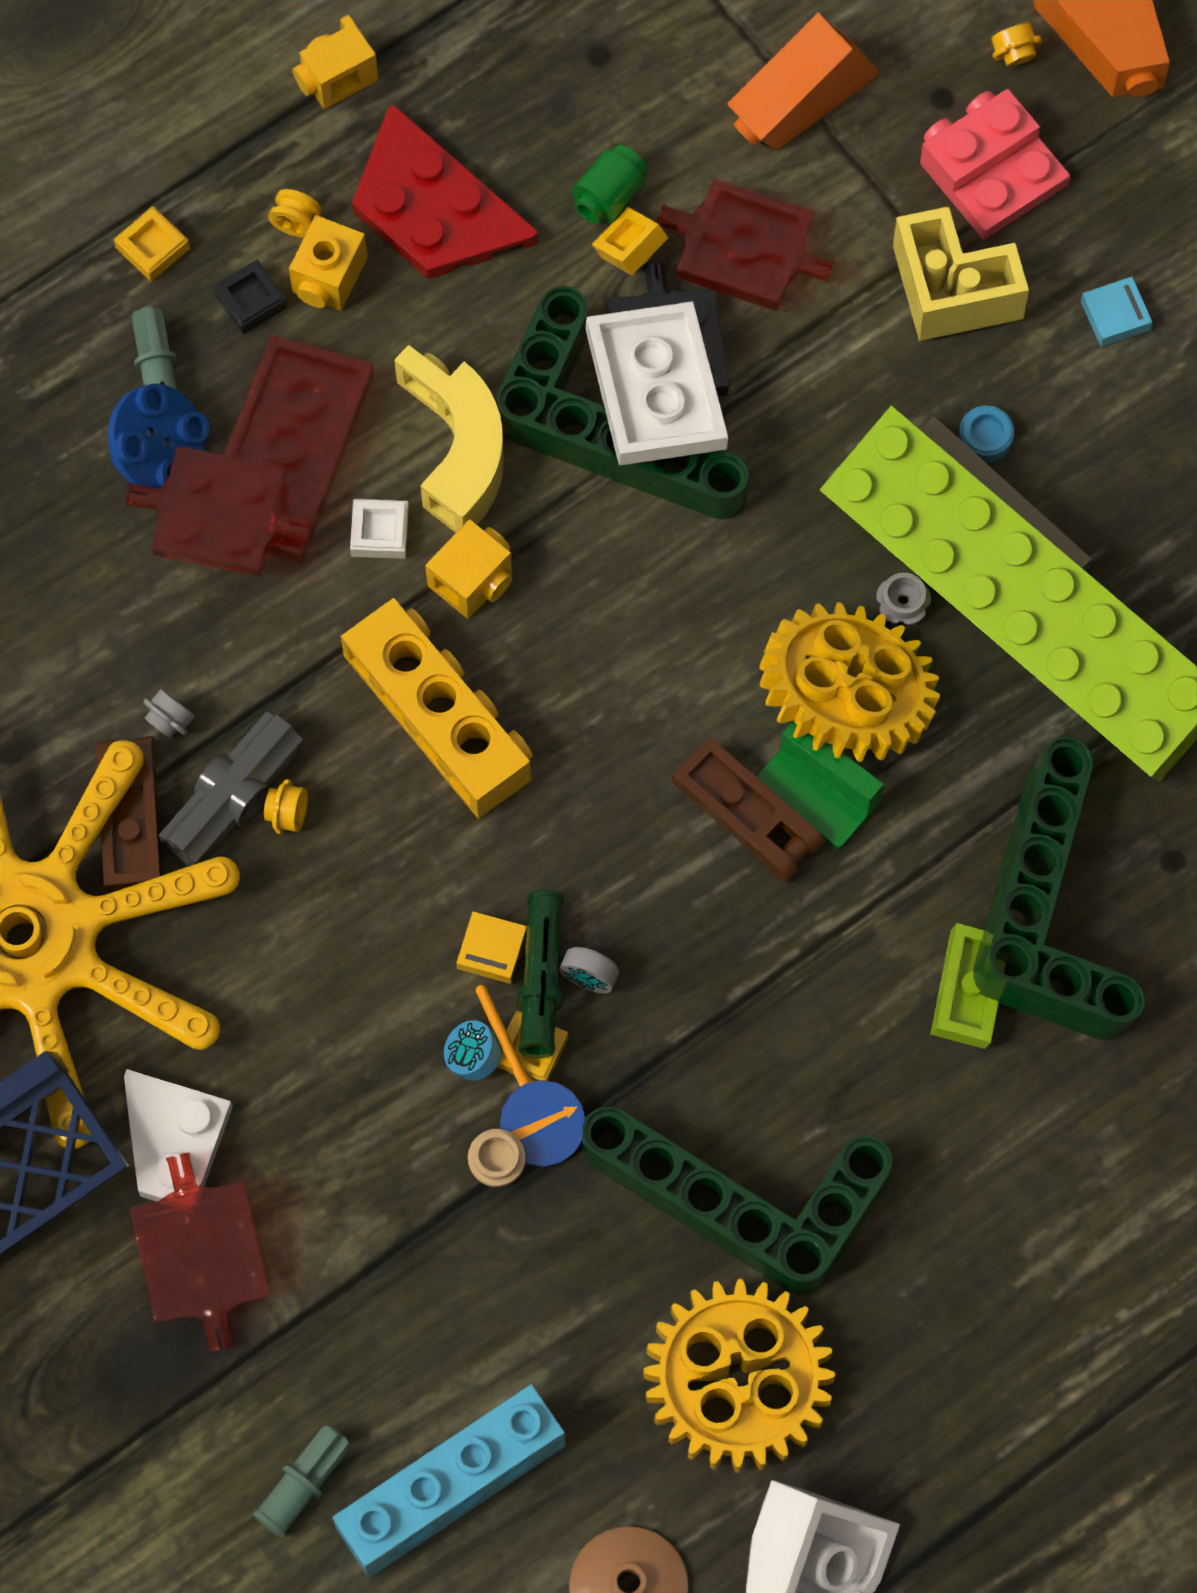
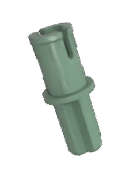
(154, 355)
(302, 1481)

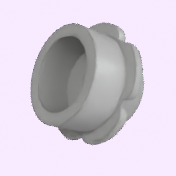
(903, 585)
(168, 714)

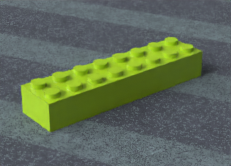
(1021, 591)

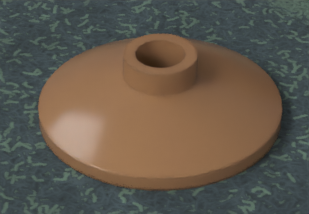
(628, 1551)

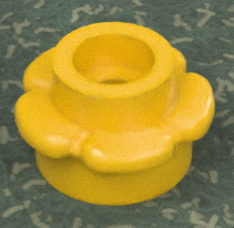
(1015, 45)
(286, 807)

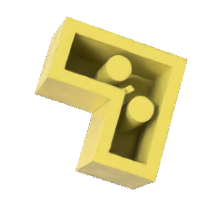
(952, 288)

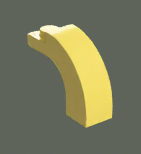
(473, 469)

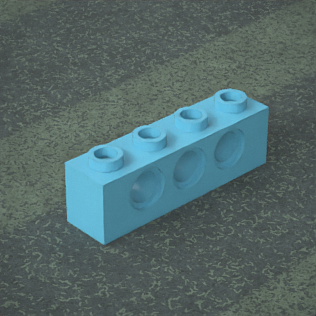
(449, 1481)

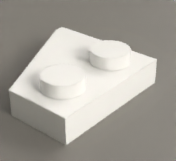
(168, 1123)

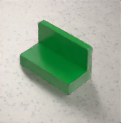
(824, 790)

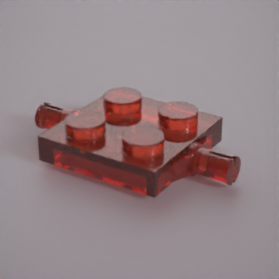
(745, 244)
(219, 511)
(199, 1252)

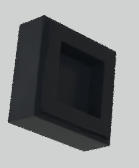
(250, 296)

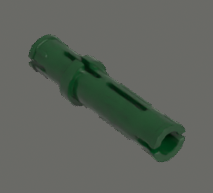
(541, 975)

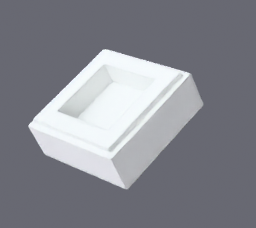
(379, 528)

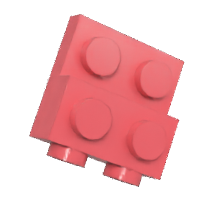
(992, 162)

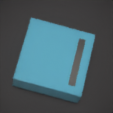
(1116, 311)

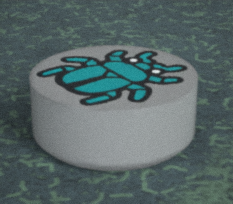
(589, 970)

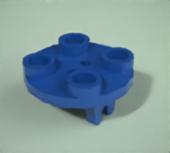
(168, 418)

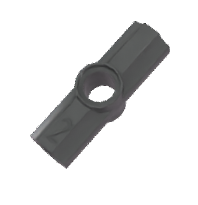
(231, 790)

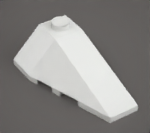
(816, 1545)

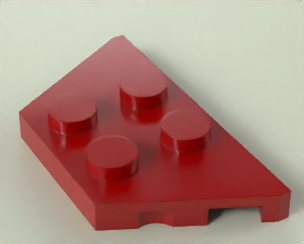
(431, 203)

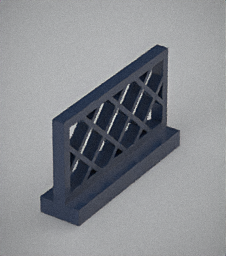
(26, 1091)

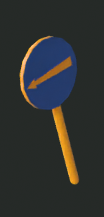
(540, 1112)

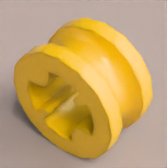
(294, 212)

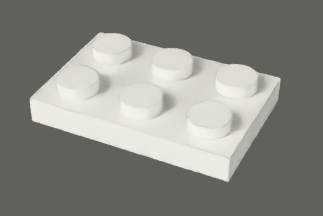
(656, 383)

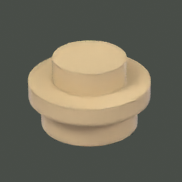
(496, 1157)

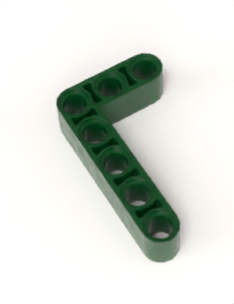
(591, 447)
(1036, 898)
(740, 1205)

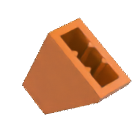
(1113, 40)
(801, 84)

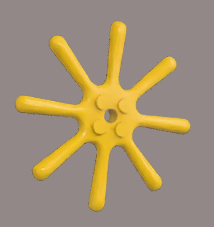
(68, 922)

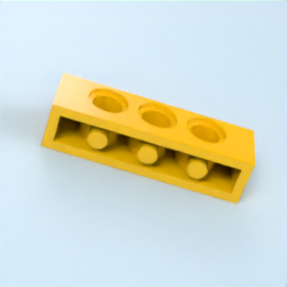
(479, 778)

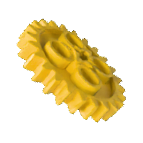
(849, 681)
(753, 1426)

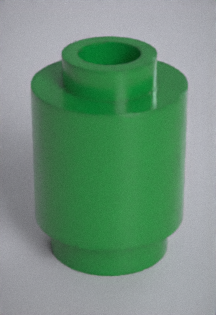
(609, 185)

